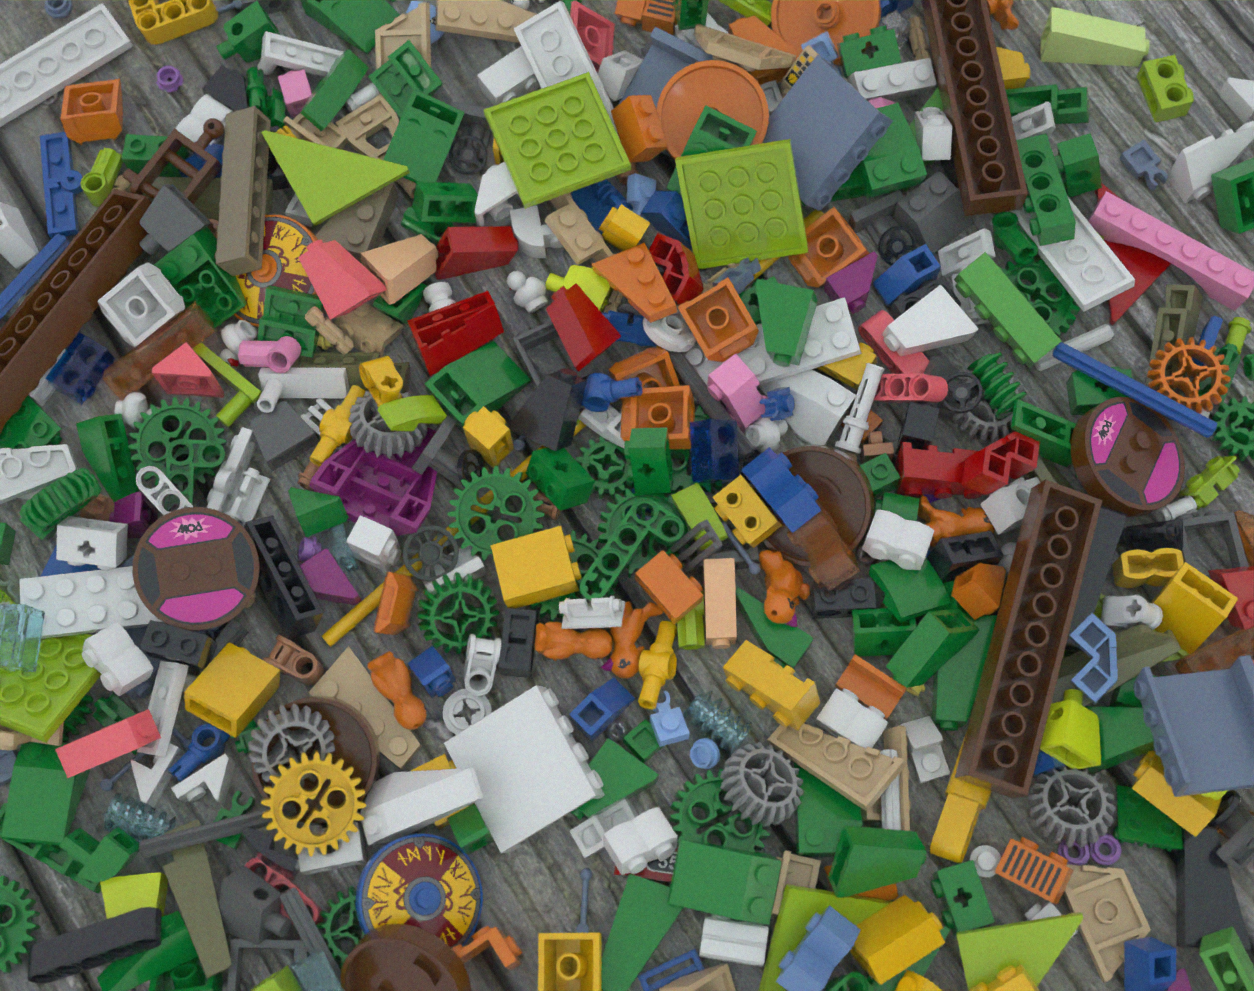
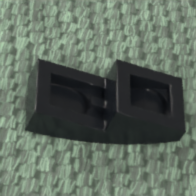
(263, 848)

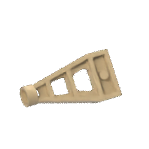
(367, 121)

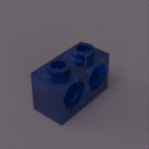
(74, 365)
(714, 451)

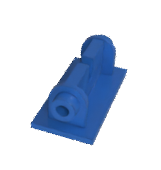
(629, 332)

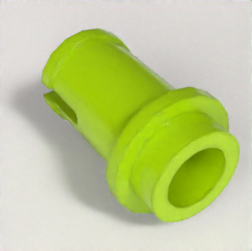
(1238, 330)

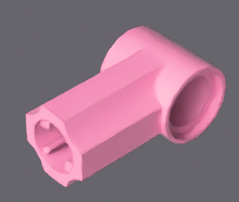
(273, 354)

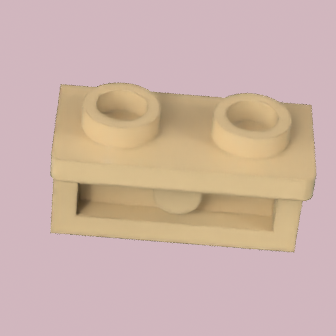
(305, 130)
(369, 328)
(794, 871)

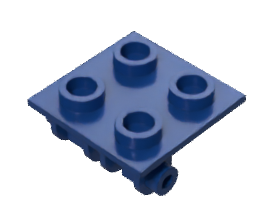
(598, 200)

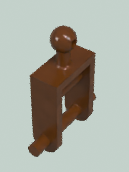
(142, 182)

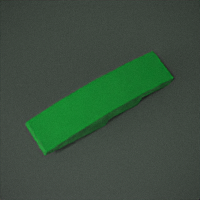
(52, 856)

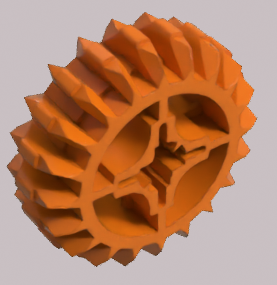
(1200, 373)

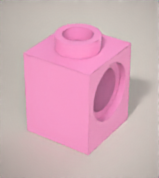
(295, 90)

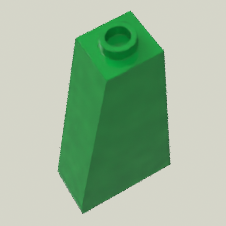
(959, 678)
(636, 932)

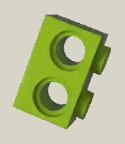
(1160, 90)

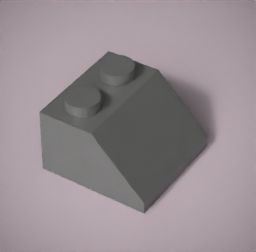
(933, 212)

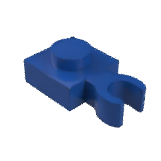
(778, 404)

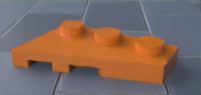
(639, 281)

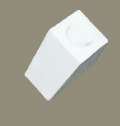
(929, 325)

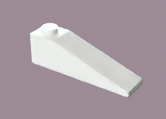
(1197, 162)
(818, 405)
(414, 800)

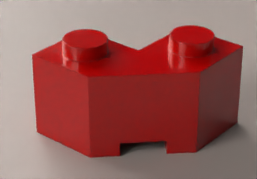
(680, 268)
(997, 462)

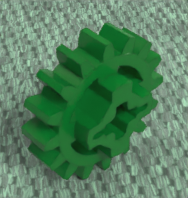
(1233, 438)
(596, 463)

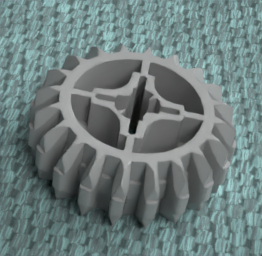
(989, 425)
(376, 434)
(301, 738)
(753, 787)
(1081, 826)

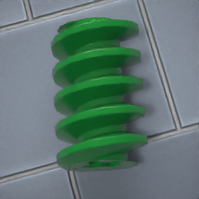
(996, 384)

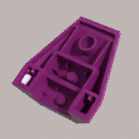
(379, 487)

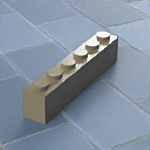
(243, 192)

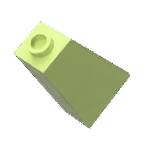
(1091, 40)

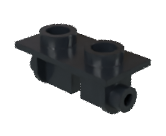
(1153, 536)

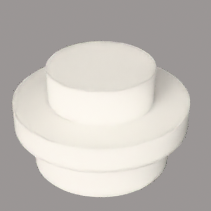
(985, 860)

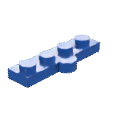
(60, 184)

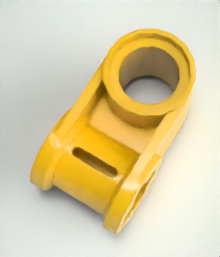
(381, 379)

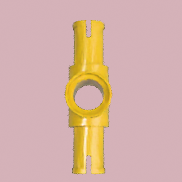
(335, 427)
(657, 665)

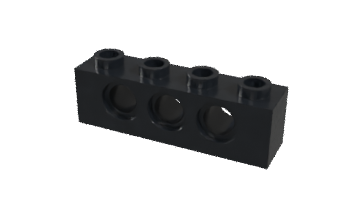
(283, 579)

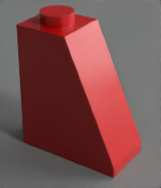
(474, 250)
(580, 325)

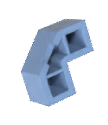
(1100, 645)
(821, 949)

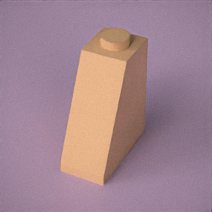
(401, 265)
(719, 602)

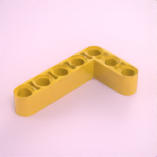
(160, 21)

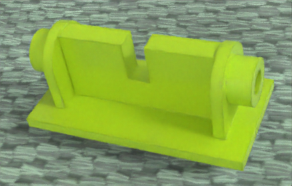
(1219, 471)

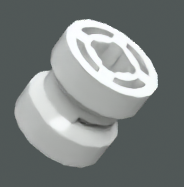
(438, 295)

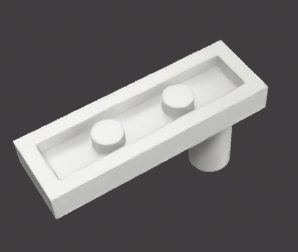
(295, 55)
(301, 384)
(164, 703)

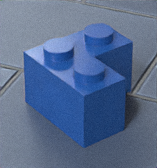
(784, 494)

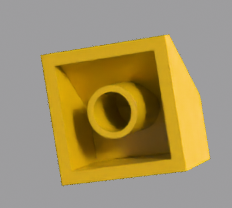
(569, 962)

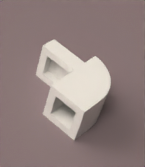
(530, 233)

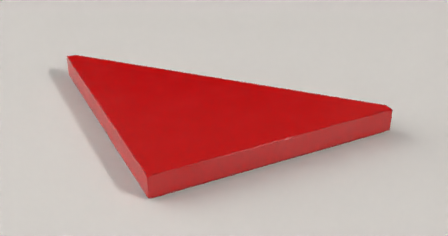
(1142, 266)

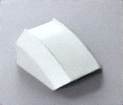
(141, 304)

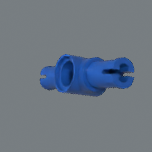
(603, 390)
(197, 753)

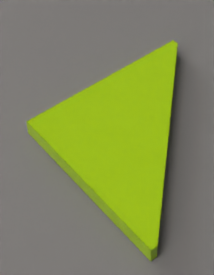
(329, 177)
(795, 912)
(1027, 943)

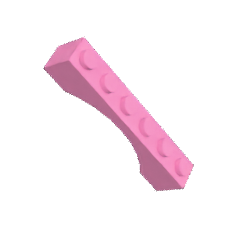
(1215, 273)

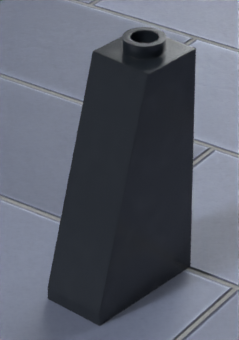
(1205, 891)

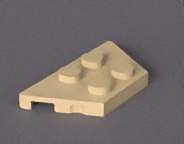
(409, 26)
(742, 51)
(1108, 912)

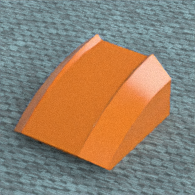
(92, 111)
(831, 248)
(720, 322)
(650, 366)
(661, 408)
(395, 604)

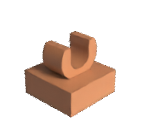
(875, 447)
(98, 509)

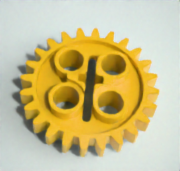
(288, 788)

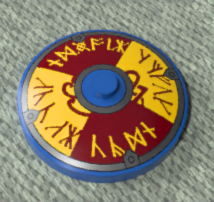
(422, 885)

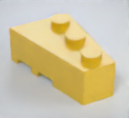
(771, 685)

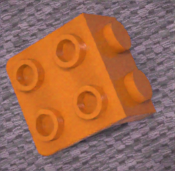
(505, 947)

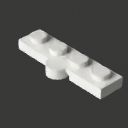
(241, 450)

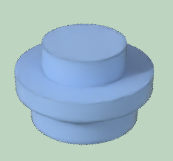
(705, 753)

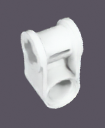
(1128, 611)
(482, 659)

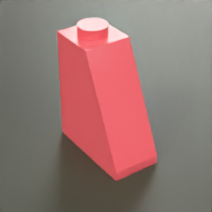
(339, 278)
(108, 743)

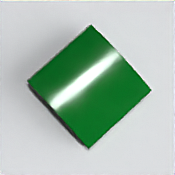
(402, 74)
(285, 316)
(910, 591)

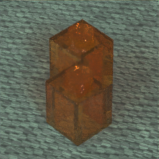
(828, 555)

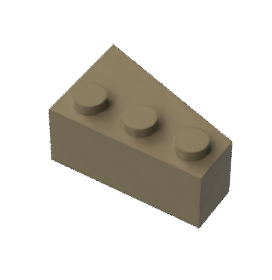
(362, 224)

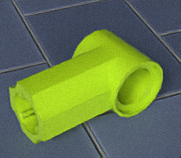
(101, 178)
(691, 629)

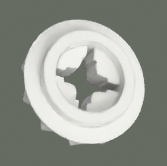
(454, 707)

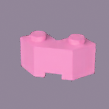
(738, 391)

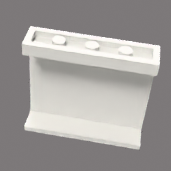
(525, 767)

